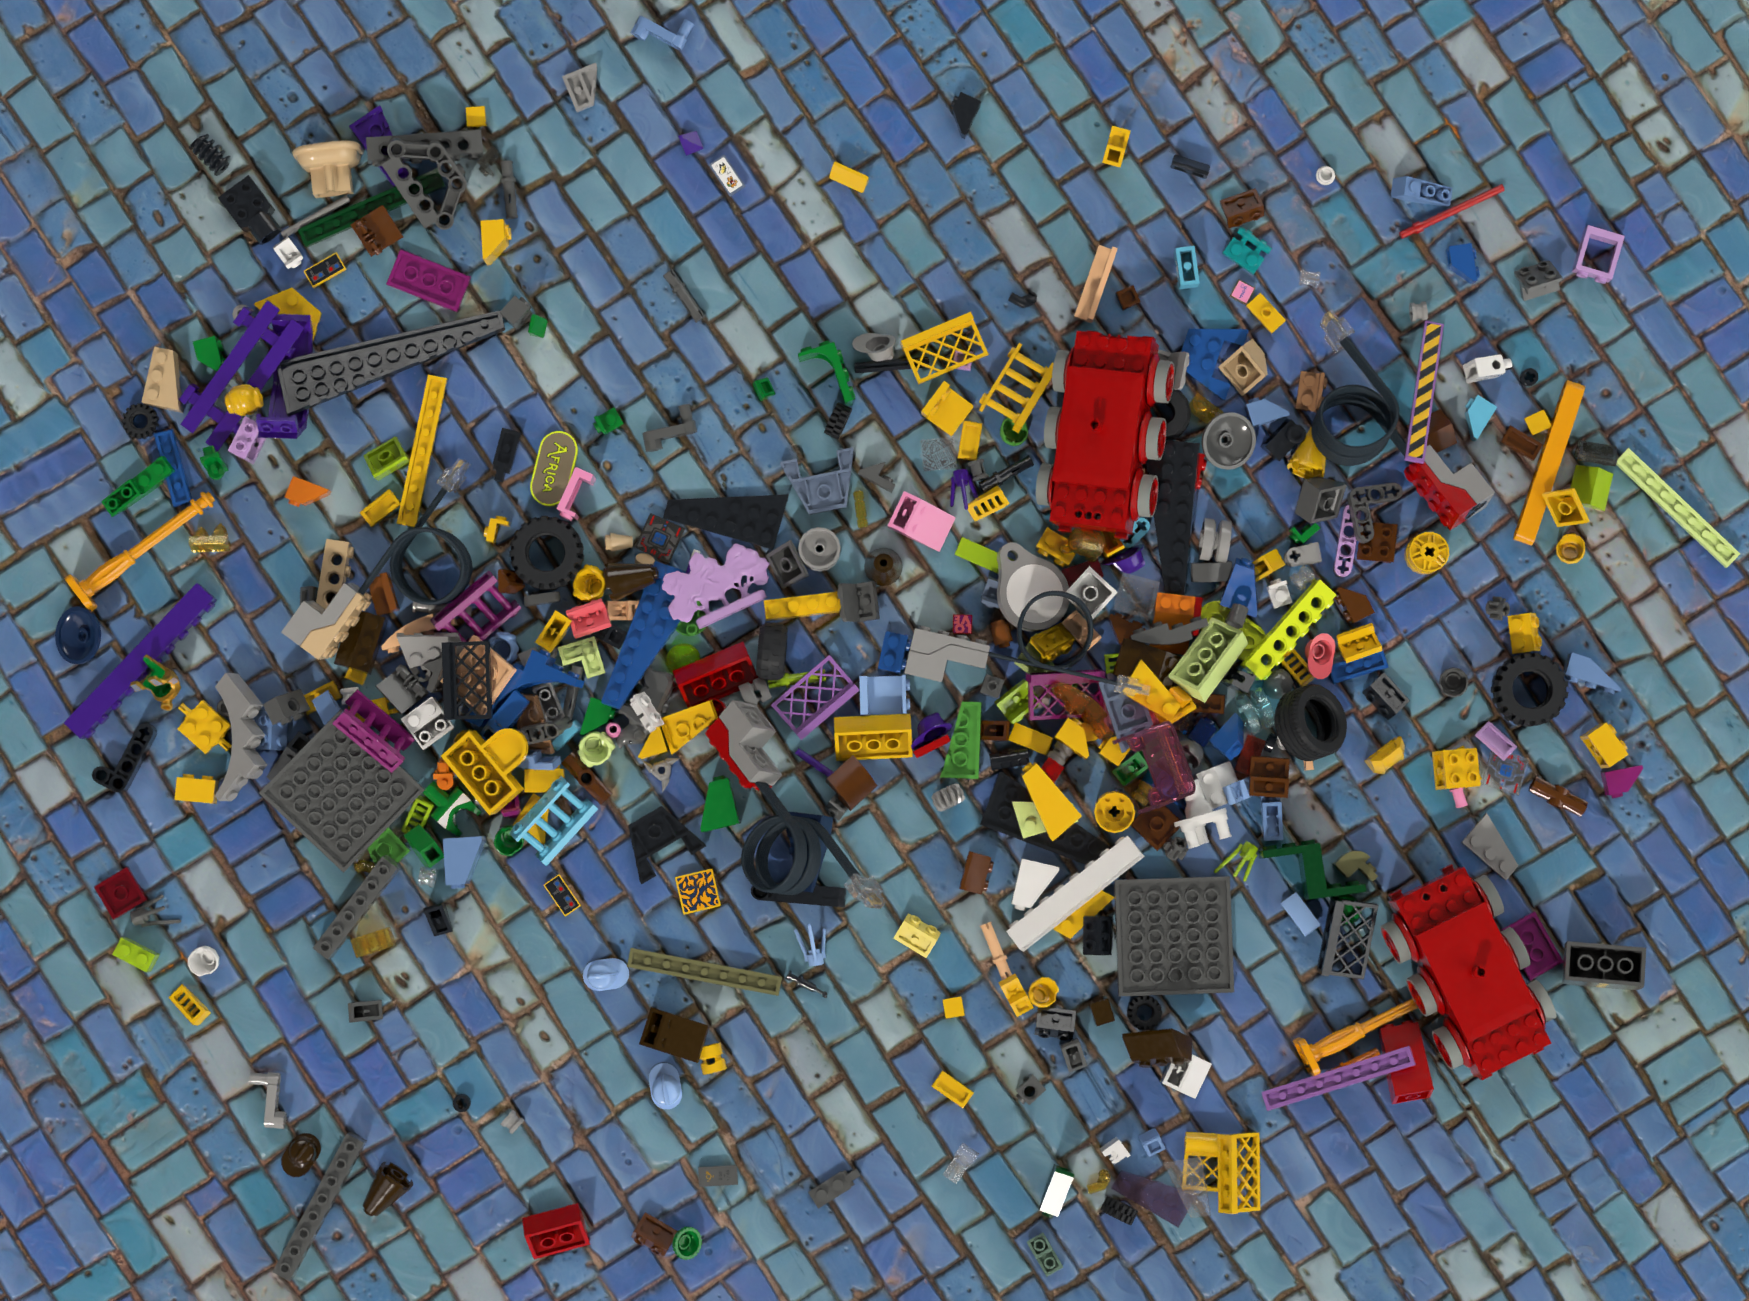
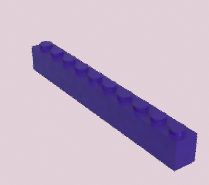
(156, 644)

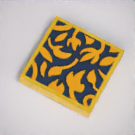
(698, 891)

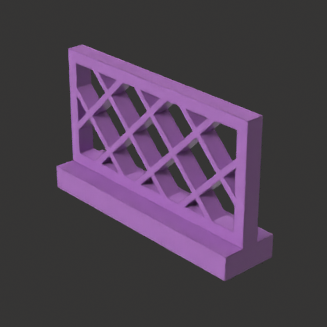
(822, 712)

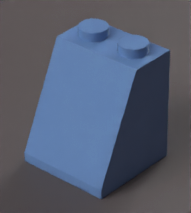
(461, 859)

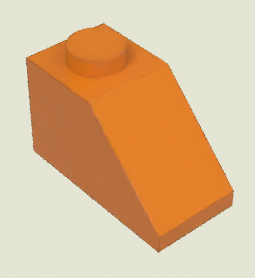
(304, 492)

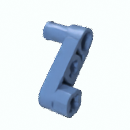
(644, 27)

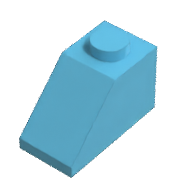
(1477, 415)

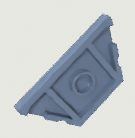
(1124, 713)

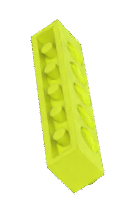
(1253, 663)

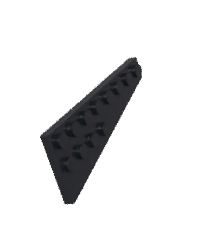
(1175, 510)
(1000, 816)

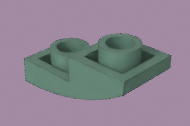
(1045, 1254)

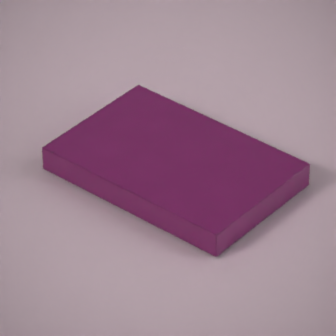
(1538, 945)

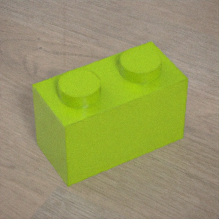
(136, 954)

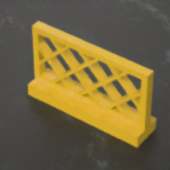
(938, 332)
(1228, 1173)

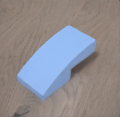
(1237, 791)
(1300, 914)

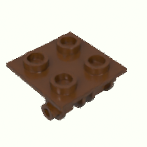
(376, 230)
(1381, 546)

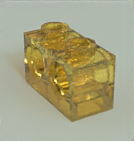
(373, 942)

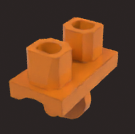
(444, 775)

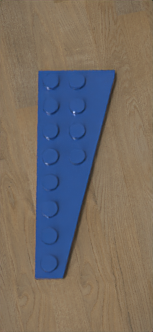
(645, 638)

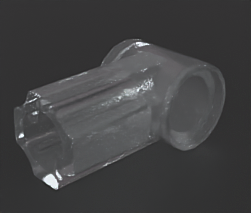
(962, 1160)

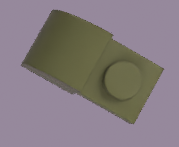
(1354, 860)

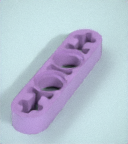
(1345, 540)

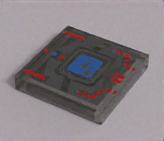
(659, 538)

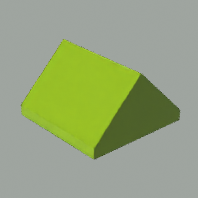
(386, 458)
(1592, 486)

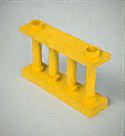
(1027, 403)

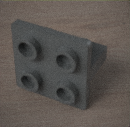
(1538, 280)

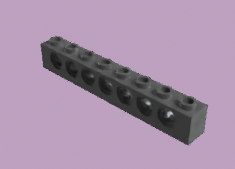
(319, 1206)

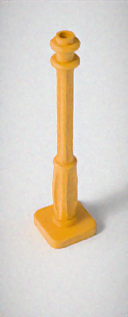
(119, 564)
(1347, 1036)

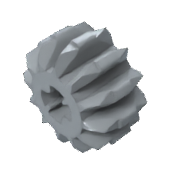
(948, 797)

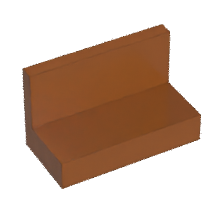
(383, 595)

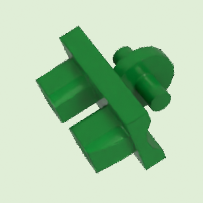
(213, 463)

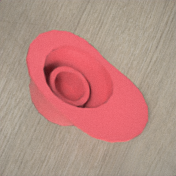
(1320, 655)

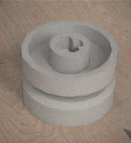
(1217, 540)
(819, 560)

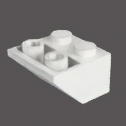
(427, 723)
(1186, 1077)

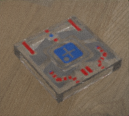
(1506, 774)

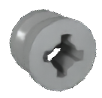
(1418, 311)
(512, 1122)

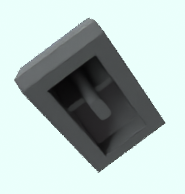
(365, 1011)
(1073, 1054)

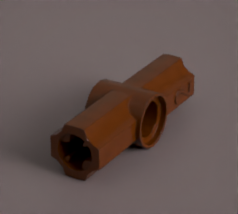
(578, 769)
(1558, 796)

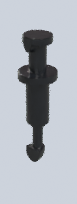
(804, 983)

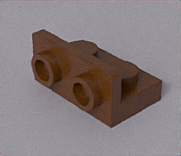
(1242, 208)
(654, 1234)

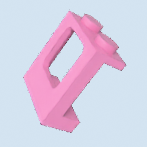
(571, 491)

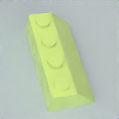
(1208, 659)

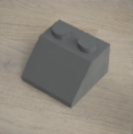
(1320, 499)

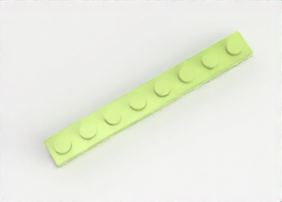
(1677, 508)

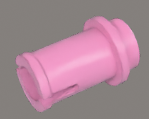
(613, 725)
(1459, 797)

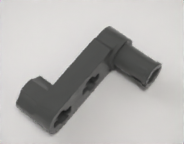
(653, 438)
(549, 730)

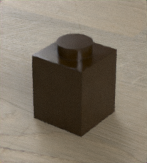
(1101, 1010)

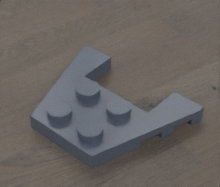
(825, 490)

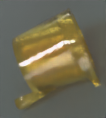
(1085, 543)

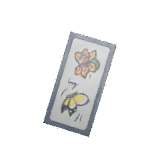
(727, 175)

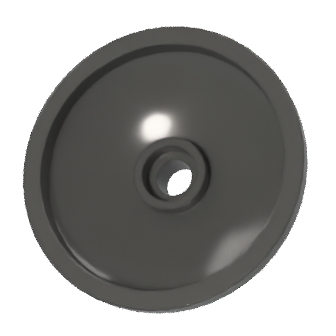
(1238, 442)

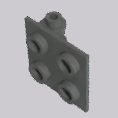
(402, 689)

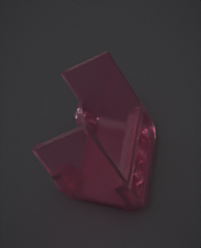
(1165, 762)

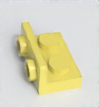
(917, 935)

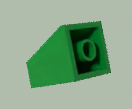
(720, 806)

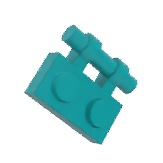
(1243, 255)

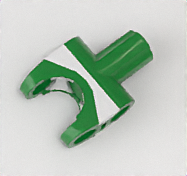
(449, 805)

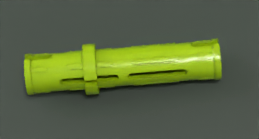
(791, 679)

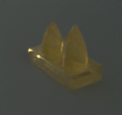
(1203, 408)
(204, 543)

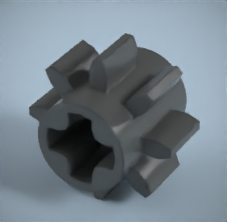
(1497, 608)
(1175, 848)

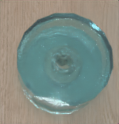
(1255, 711)

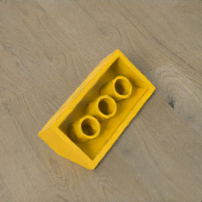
(873, 737)

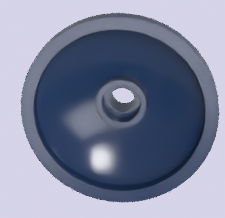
(78, 635)

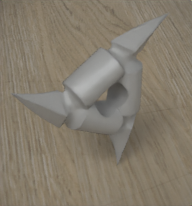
(662, 777)

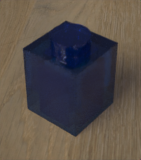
(1202, 731)

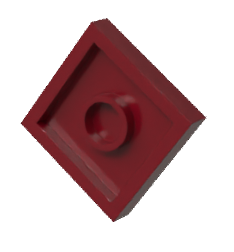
(120, 893)

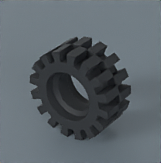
(838, 420)
(152, 421)
(1144, 1024)
(1119, 1210)

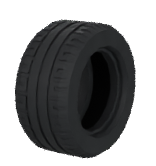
(1328, 717)

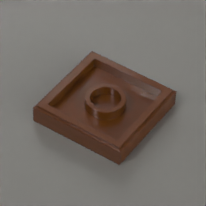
(1156, 826)

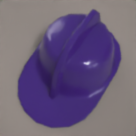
(1127, 561)
(930, 729)

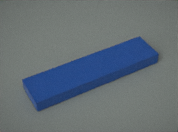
(177, 481)

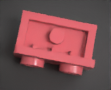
(589, 618)

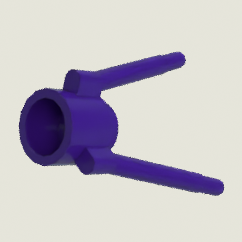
(962, 478)

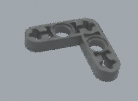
(1363, 505)

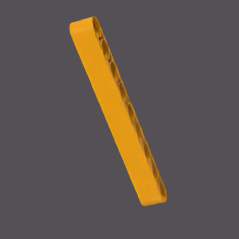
(1549, 462)

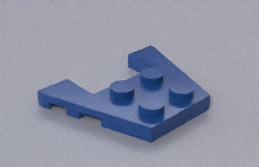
(1204, 350)

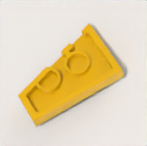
(1159, 699)
(687, 724)
(1074, 922)

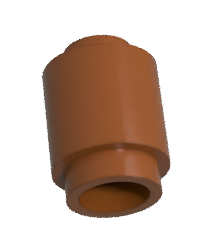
(1001, 634)

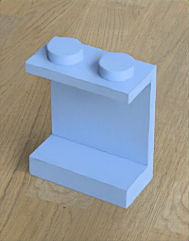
(884, 695)

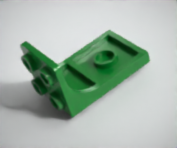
(829, 353)

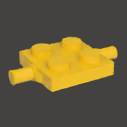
(204, 727)

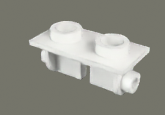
(642, 704)

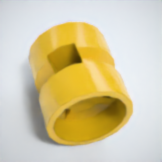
(712, 1051)

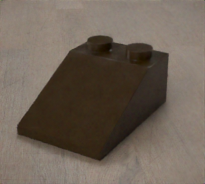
(1157, 660)

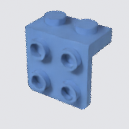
(275, 735)

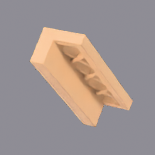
(1095, 283)

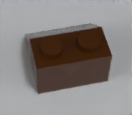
(976, 872)

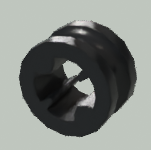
(1526, 382)
(467, 1100)

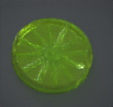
(681, 655)

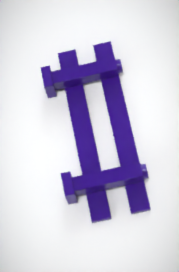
(257, 328)

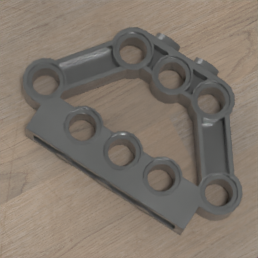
(422, 150)

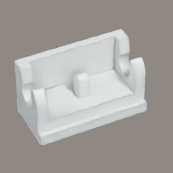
(1116, 1150)

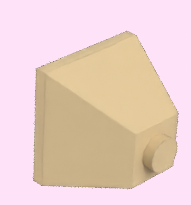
(1245, 367)

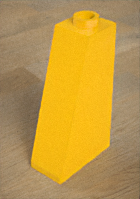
(1051, 804)

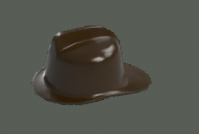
(301, 1155)

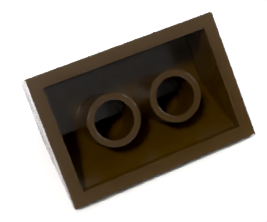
(362, 643)
(1158, 1047)

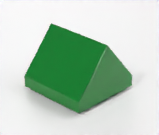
(763, 388)

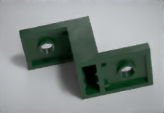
(1312, 870)

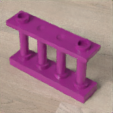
(472, 596)
(366, 738)

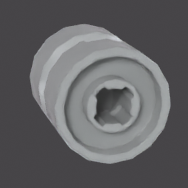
(747, 691)

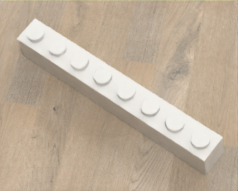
(1075, 893)

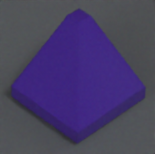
(690, 142)

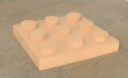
(500, 675)

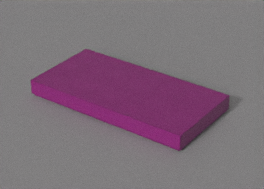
(428, 280)

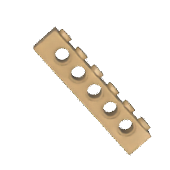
(332, 549)

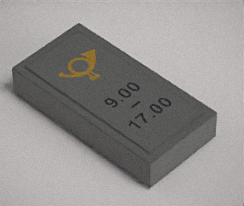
(718, 1175)

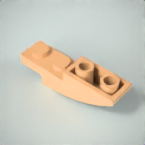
(421, 625)

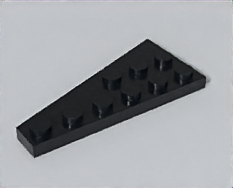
(741, 518)

